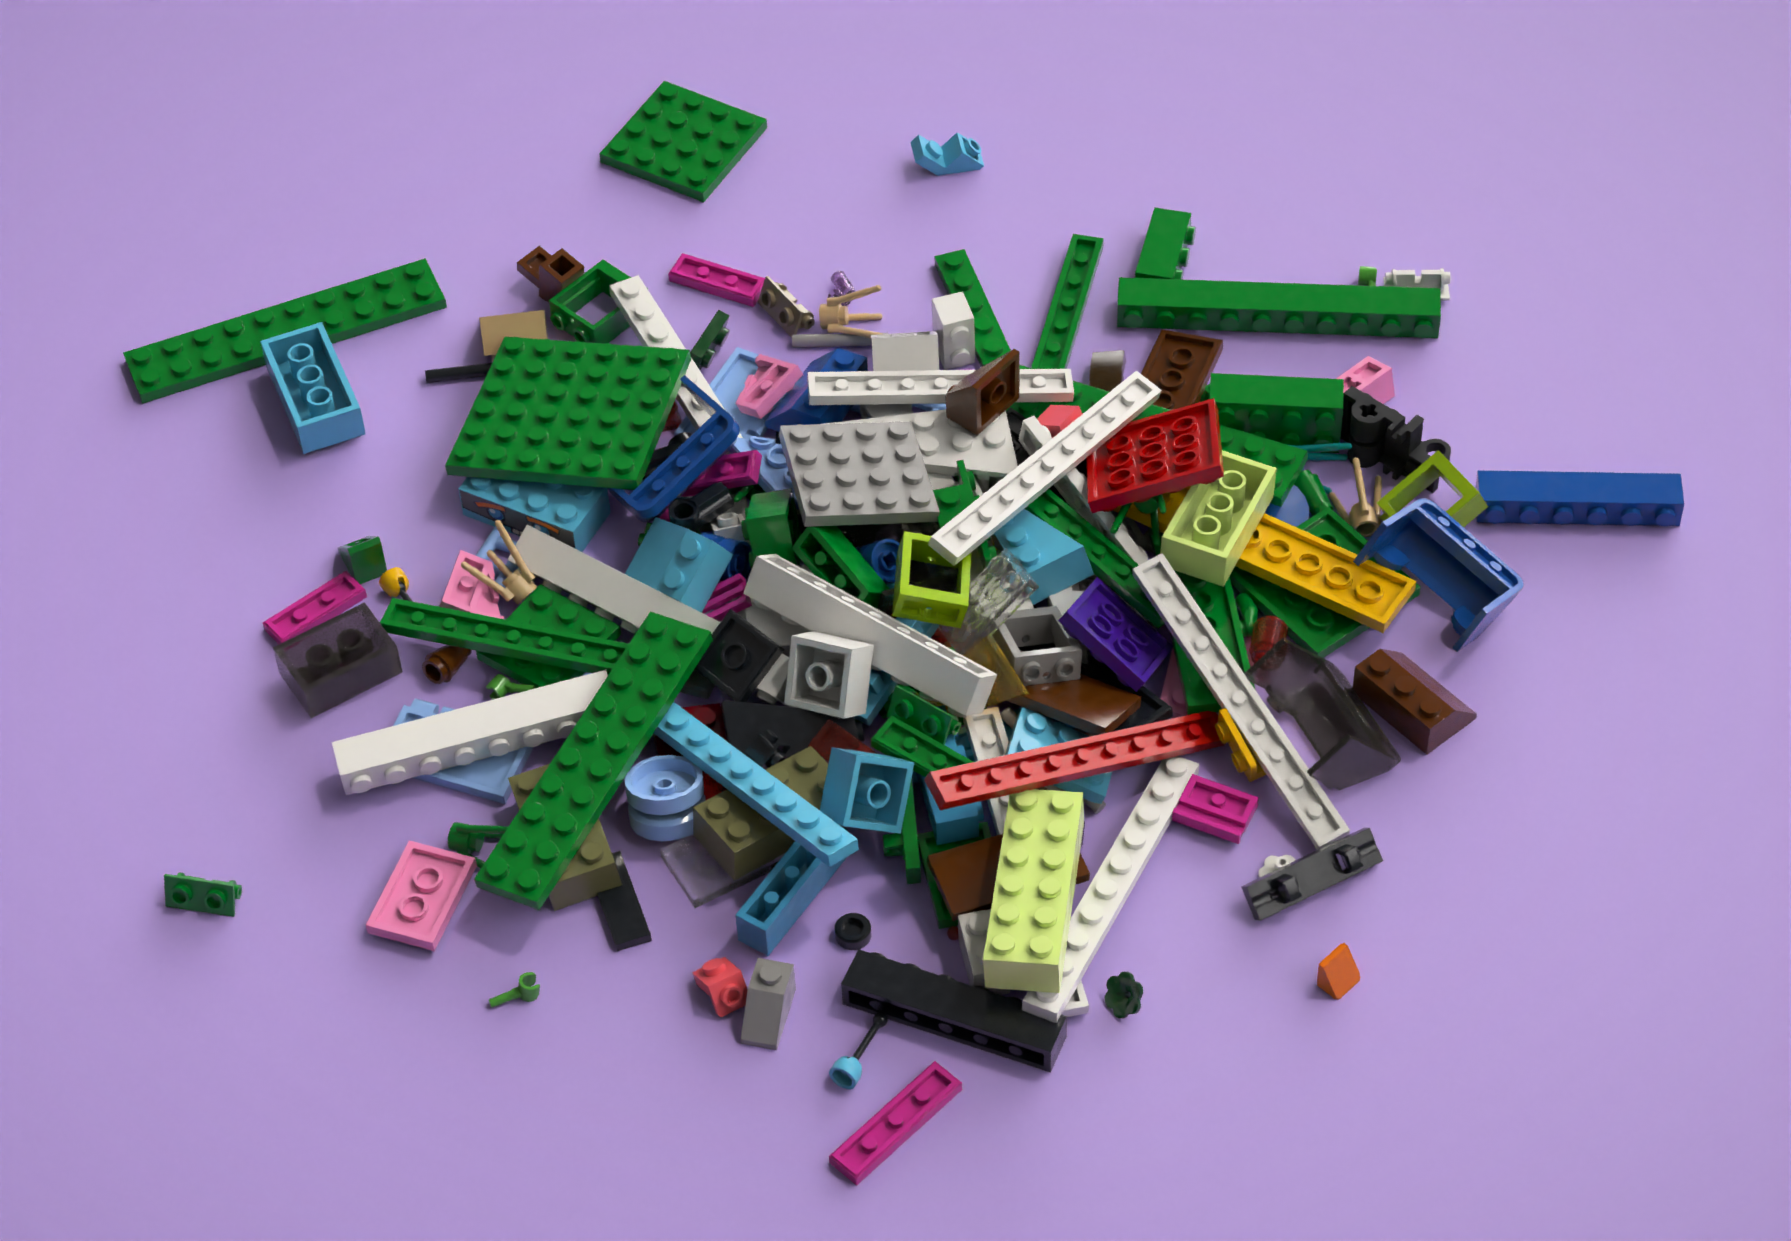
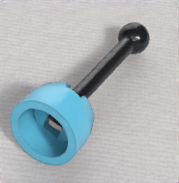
(848, 1070)

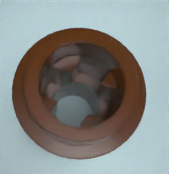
(444, 663)

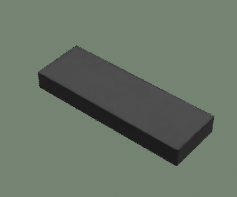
(624, 911)

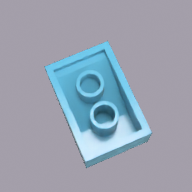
(679, 563)

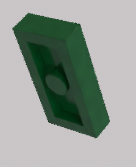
(714, 334)

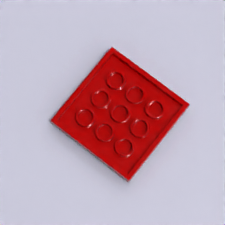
(1156, 457)

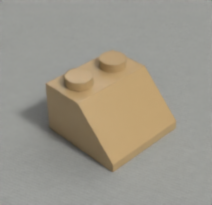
(522, 325)

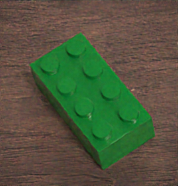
(1281, 407)

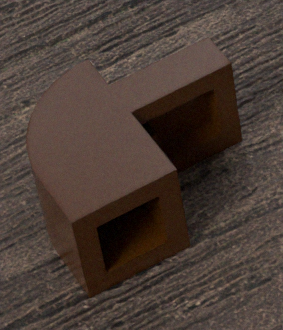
(550, 271)

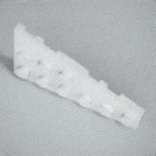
(946, 442)

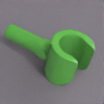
(1367, 276)
(501, 686)
(523, 991)

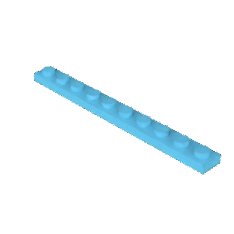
(756, 786)

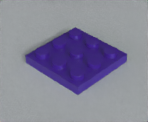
(1115, 634)

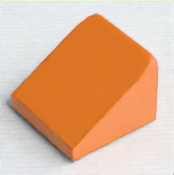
(1338, 972)

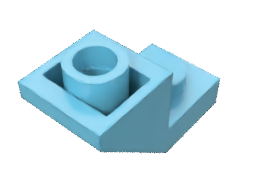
(953, 157)

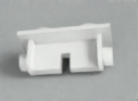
(1428, 279)

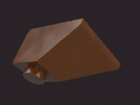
(985, 393)

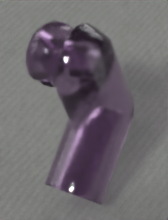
(842, 285)

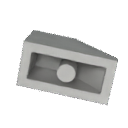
(768, 1003)

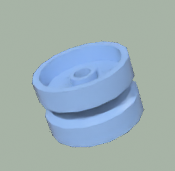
(663, 797)

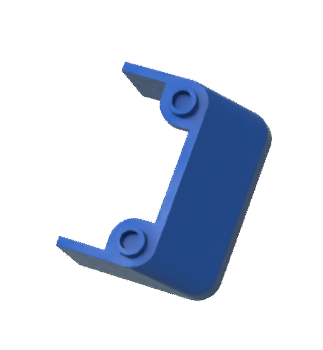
(685, 463)
(1448, 562)

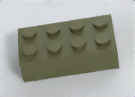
(741, 836)
(591, 867)

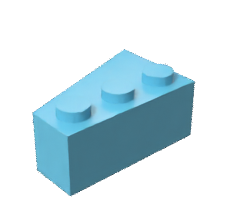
(1045, 553)

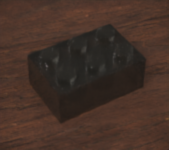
(337, 660)

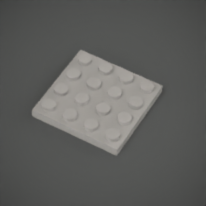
(858, 474)

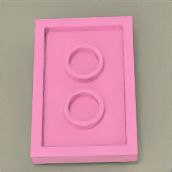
(421, 895)

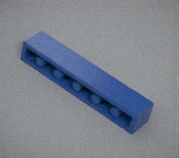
(1581, 498)

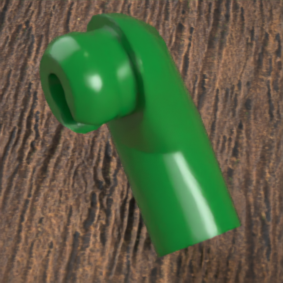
(1248, 612)

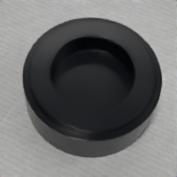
(852, 931)

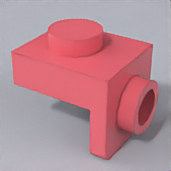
(723, 984)

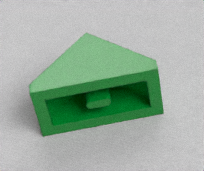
(364, 558)

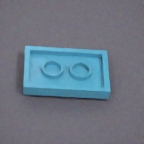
(1037, 731)

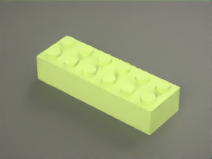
(1034, 891)

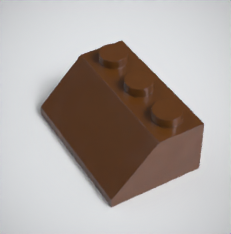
(1410, 699)

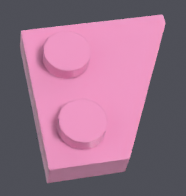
(767, 386)
(467, 592)

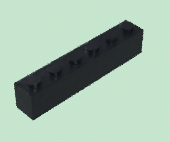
(952, 1010)

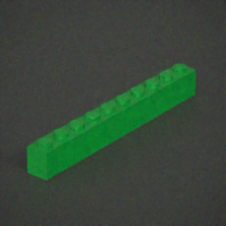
(1279, 307)

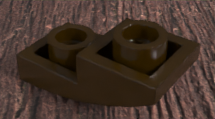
(1107, 369)

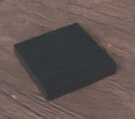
(738, 657)

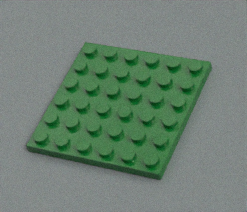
(569, 413)

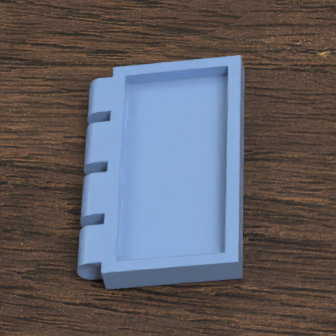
(727, 388)
(481, 778)

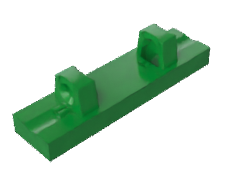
(906, 843)

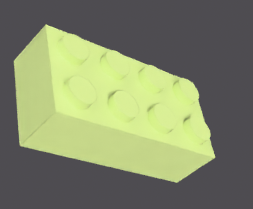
(1219, 520)

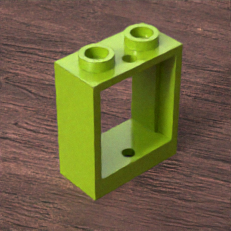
(1436, 466)
(912, 601)

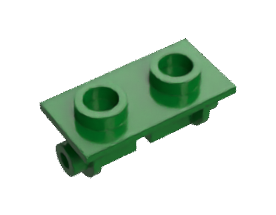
(922, 715)
(201, 894)

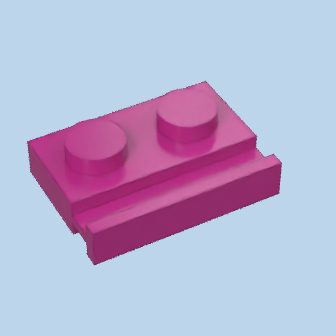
(1215, 808)

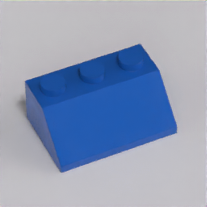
(795, 405)

